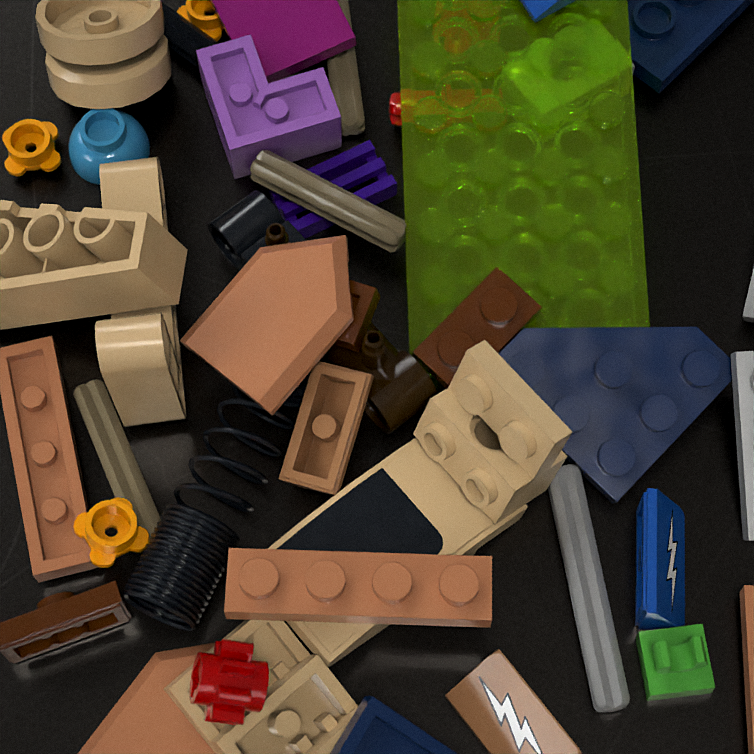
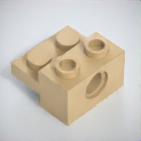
(493, 434)

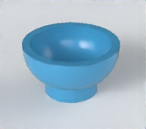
(105, 138)

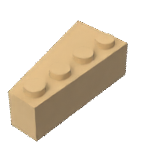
(83, 263)

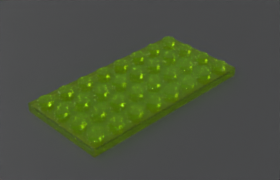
(521, 160)

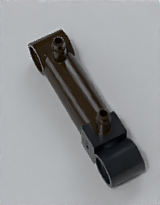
(399, 380)

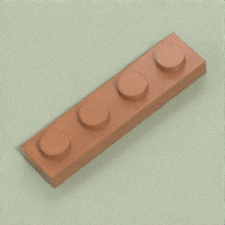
(44, 457)
(359, 587)

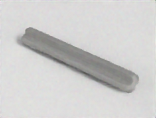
(588, 591)

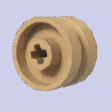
(104, 50)

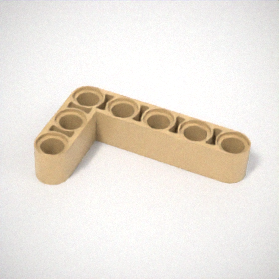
(140, 347)

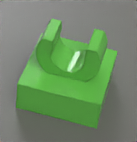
(674, 662)

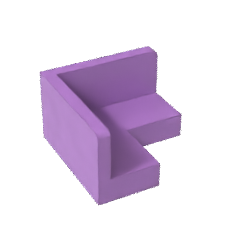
(287, 116)

